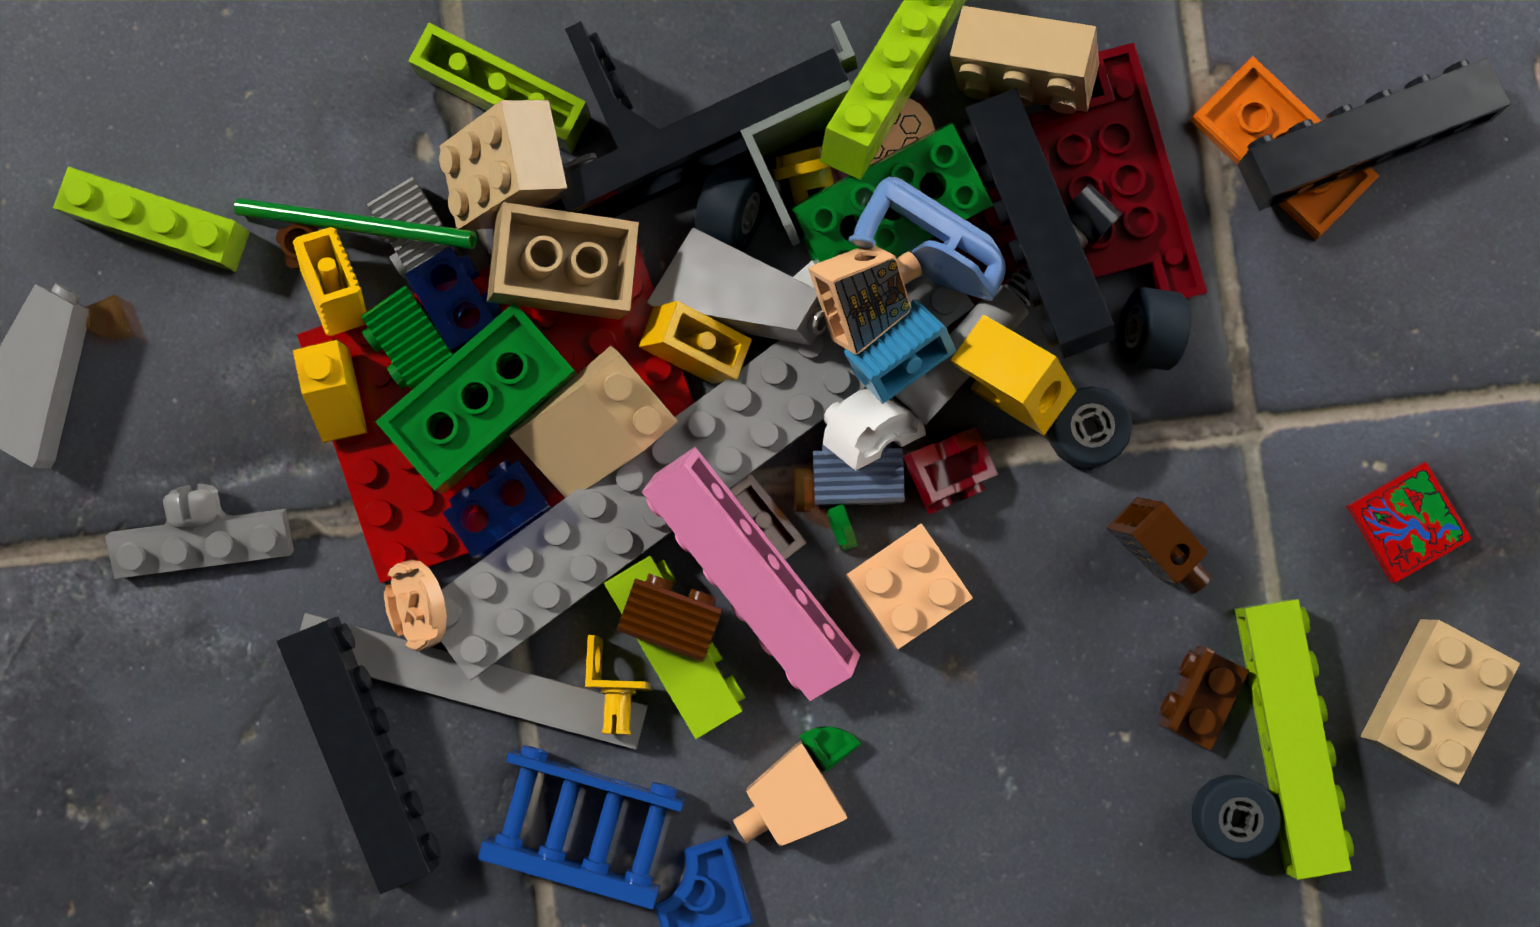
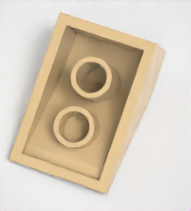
(593, 424)

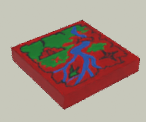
(1408, 522)

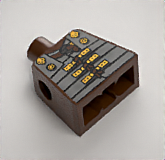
(1161, 543)

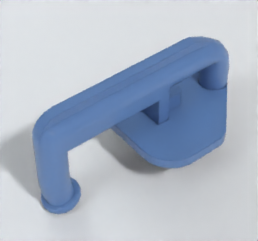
(937, 260)

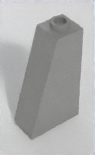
(740, 291)
(39, 373)

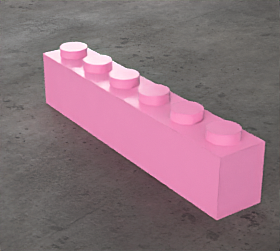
(751, 574)

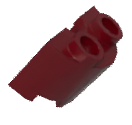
(950, 468)

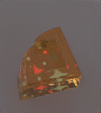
(109, 319)

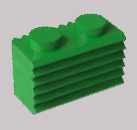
(407, 336)

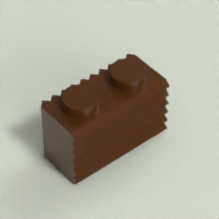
(670, 618)

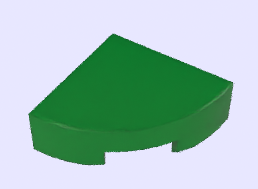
(842, 528)
(829, 744)

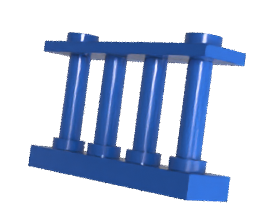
(550, 859)

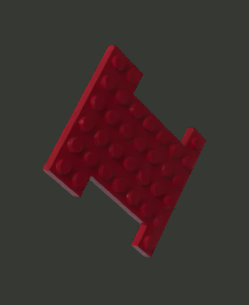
(1125, 160)

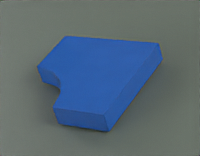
(709, 890)

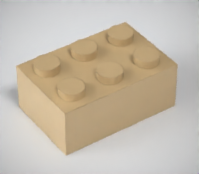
(1040, 57)
(502, 158)
(562, 261)
(1440, 700)

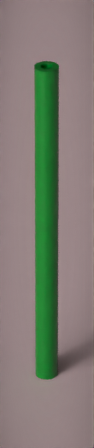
(356, 223)

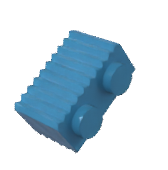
(902, 353)

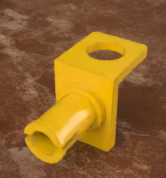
(617, 693)

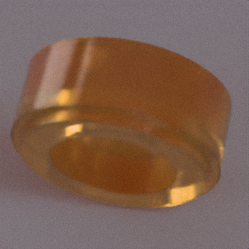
(803, 490)

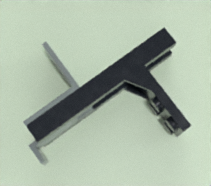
(746, 123)

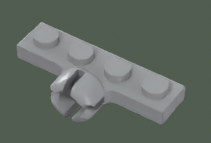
(198, 536)

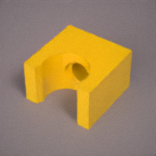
(1014, 374)

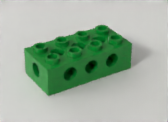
(936, 154)
(448, 392)

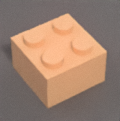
(908, 586)

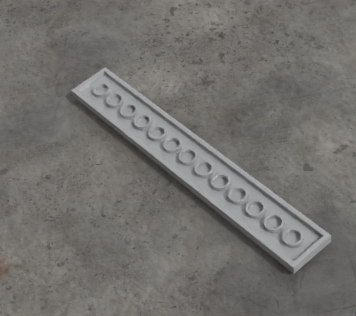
(610, 523)

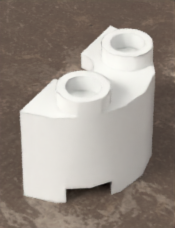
(863, 427)

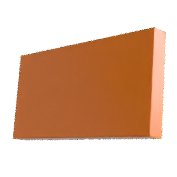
(1259, 105)

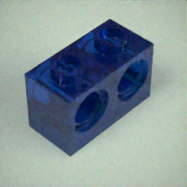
(448, 305)
(503, 520)

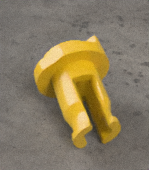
(804, 173)

